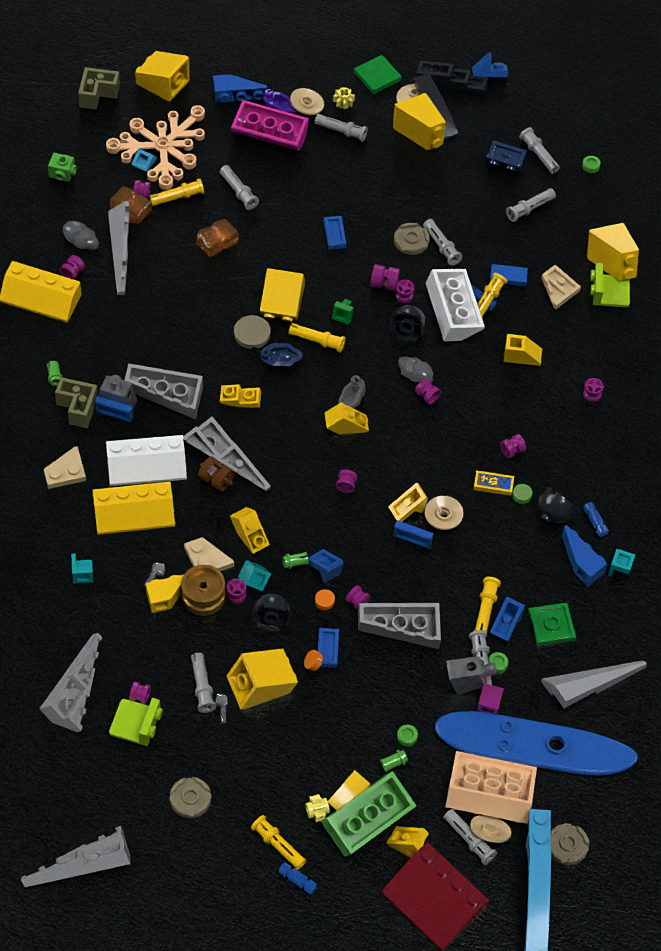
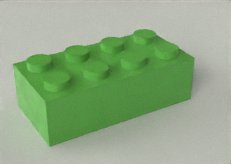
(368, 814)

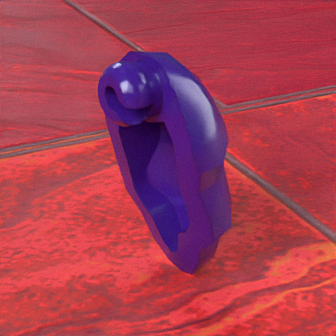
(278, 101)

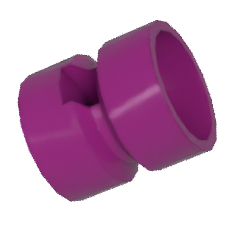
(378, 277)

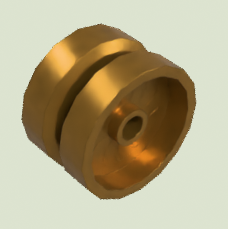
(203, 590)

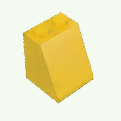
(164, 74)
(420, 121)
(614, 249)
(282, 295)
(261, 677)

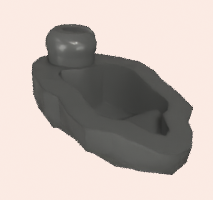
(80, 235)
(415, 369)
(353, 392)

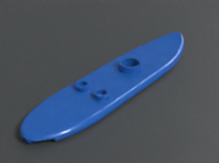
(528, 743)

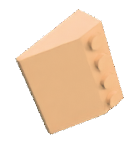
(491, 787)

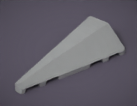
(119, 239)
(215, 442)
(575, 686)
(68, 698)
(96, 856)

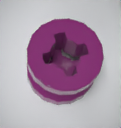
(142, 188)
(401, 287)
(596, 387)
(346, 481)
(233, 586)
(357, 596)
(140, 693)

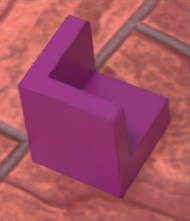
(490, 699)

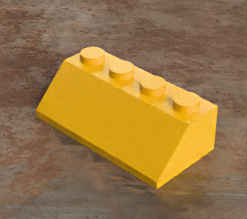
(40, 291)
(134, 508)

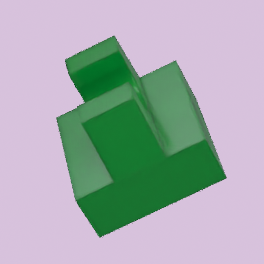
(343, 311)

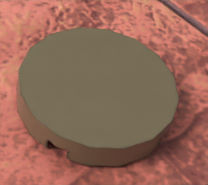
(411, 238)
(252, 332)
(190, 797)
(568, 844)

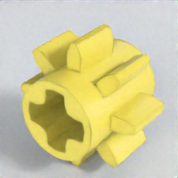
(343, 98)
(317, 808)

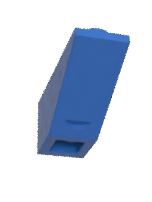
(233, 88)
(584, 561)

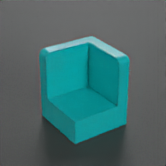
(622, 562)
(81, 570)
(254, 575)

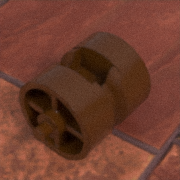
(216, 473)

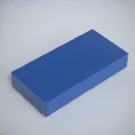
(335, 232)
(513, 274)
(114, 409)
(413, 534)
(328, 646)

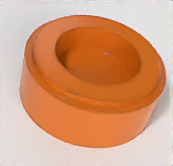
(324, 599)
(313, 660)

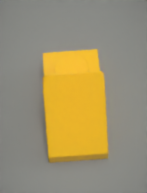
(409, 502)
(407, 839)

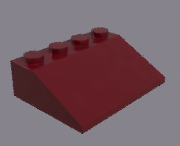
(435, 896)

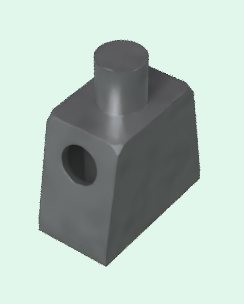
(118, 390)
(469, 673)

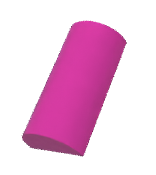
(270, 125)

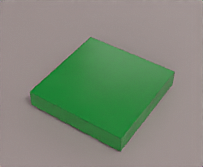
(377, 74)
(552, 624)

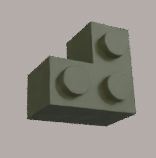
(97, 84)
(78, 398)

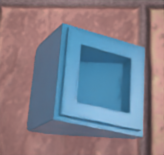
(143, 160)

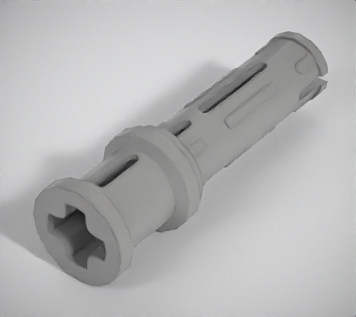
(348, 129)
(535, 144)
(242, 192)
(524, 207)
(446, 247)
(480, 650)
(203, 690)
(475, 843)

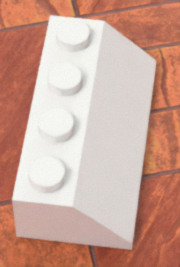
(454, 303)
(146, 460)

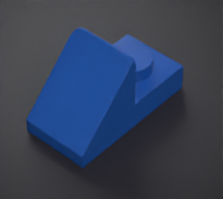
(486, 69)
(327, 564)
(507, 619)

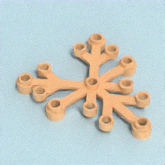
(162, 144)

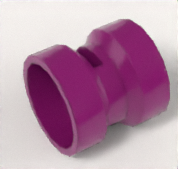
(72, 267)
(428, 391)
(512, 446)

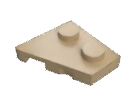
(559, 286)
(65, 470)
(203, 552)

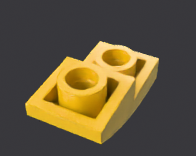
(235, 396)
(349, 789)

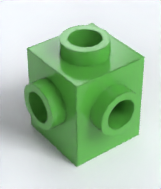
(61, 167)

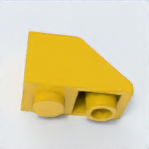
(522, 350)
(346, 420)
(250, 529)
(164, 593)

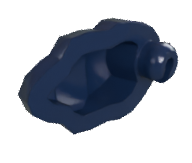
(280, 355)

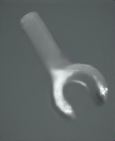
(157, 568)
(221, 700)

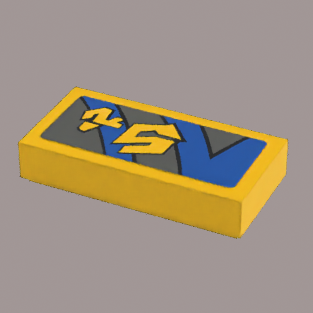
(493, 483)

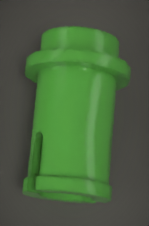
(54, 373)
(295, 560)
(394, 760)

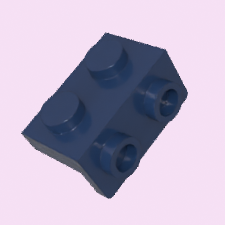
(506, 156)

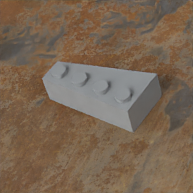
(168, 388)
(402, 621)

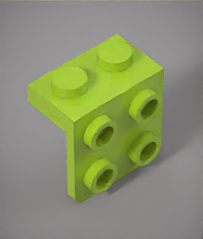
(608, 290)
(136, 721)

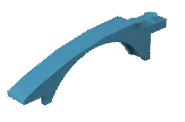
(539, 880)

